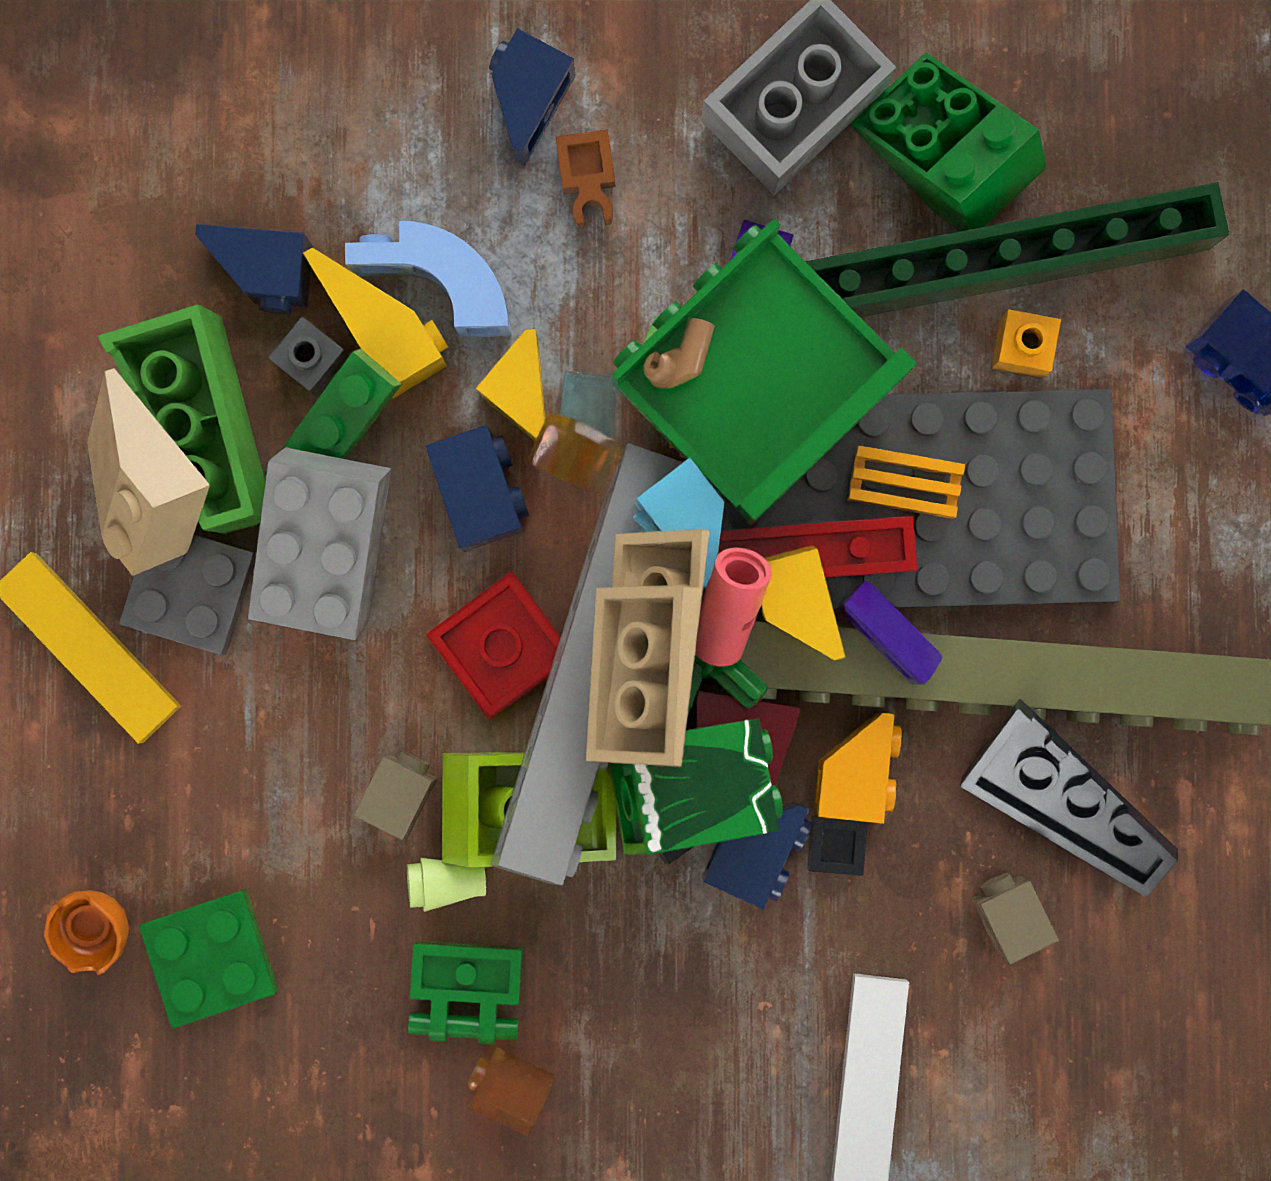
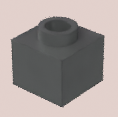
(321, 369)

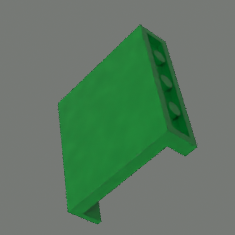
(779, 377)

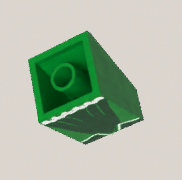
(710, 798)

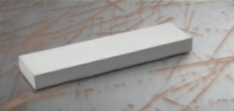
(870, 1078)

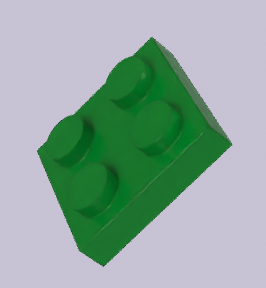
(208, 958)

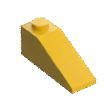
(382, 324)

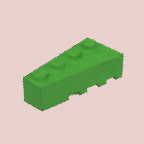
(191, 387)

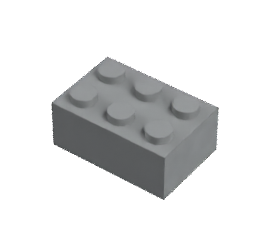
(797, 93)
(318, 543)

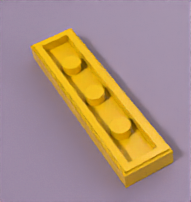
(87, 648)

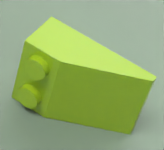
(476, 803)

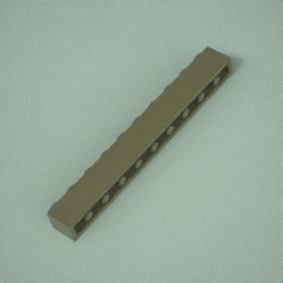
(1038, 673)

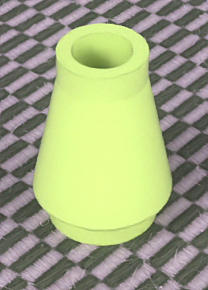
(439, 884)

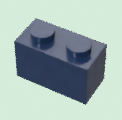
(476, 487)

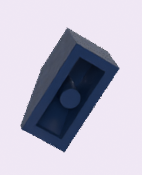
(529, 88)
(263, 264)

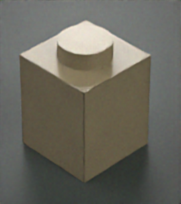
(396, 794)
(1013, 917)

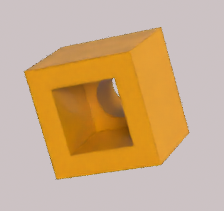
(1010, 352)

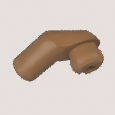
(682, 362)

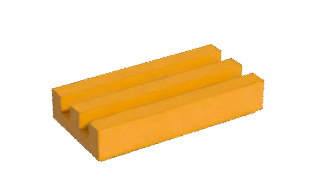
(951, 489)

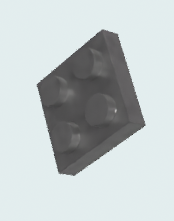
(192, 596)

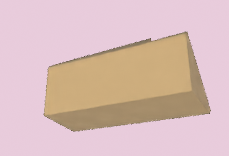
(646, 648)

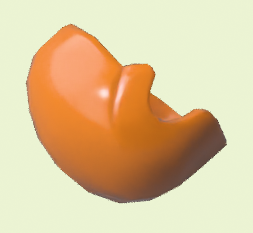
(86, 931)

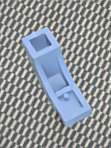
(447, 262)

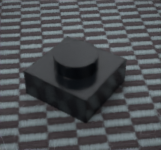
(837, 846)

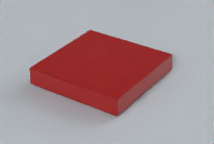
(498, 645)

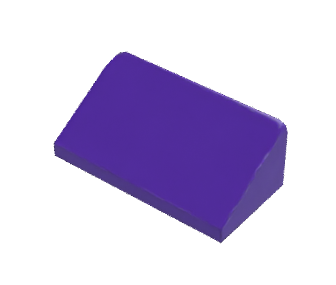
(891, 633)

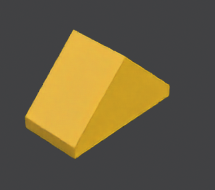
(516, 385)

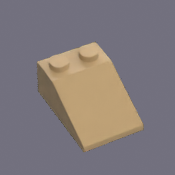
(141, 481)

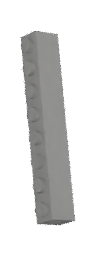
(554, 777)

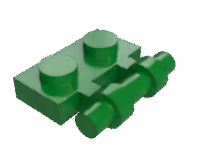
(465, 974)

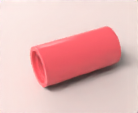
(731, 605)

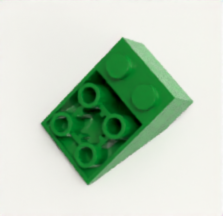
(952, 143)

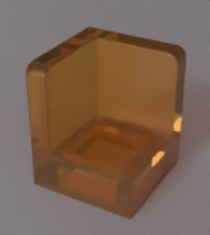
(575, 453)

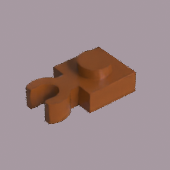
(587, 169)

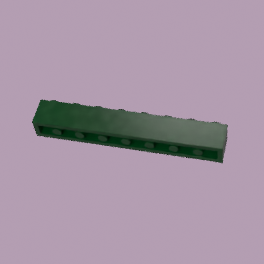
(1027, 251)

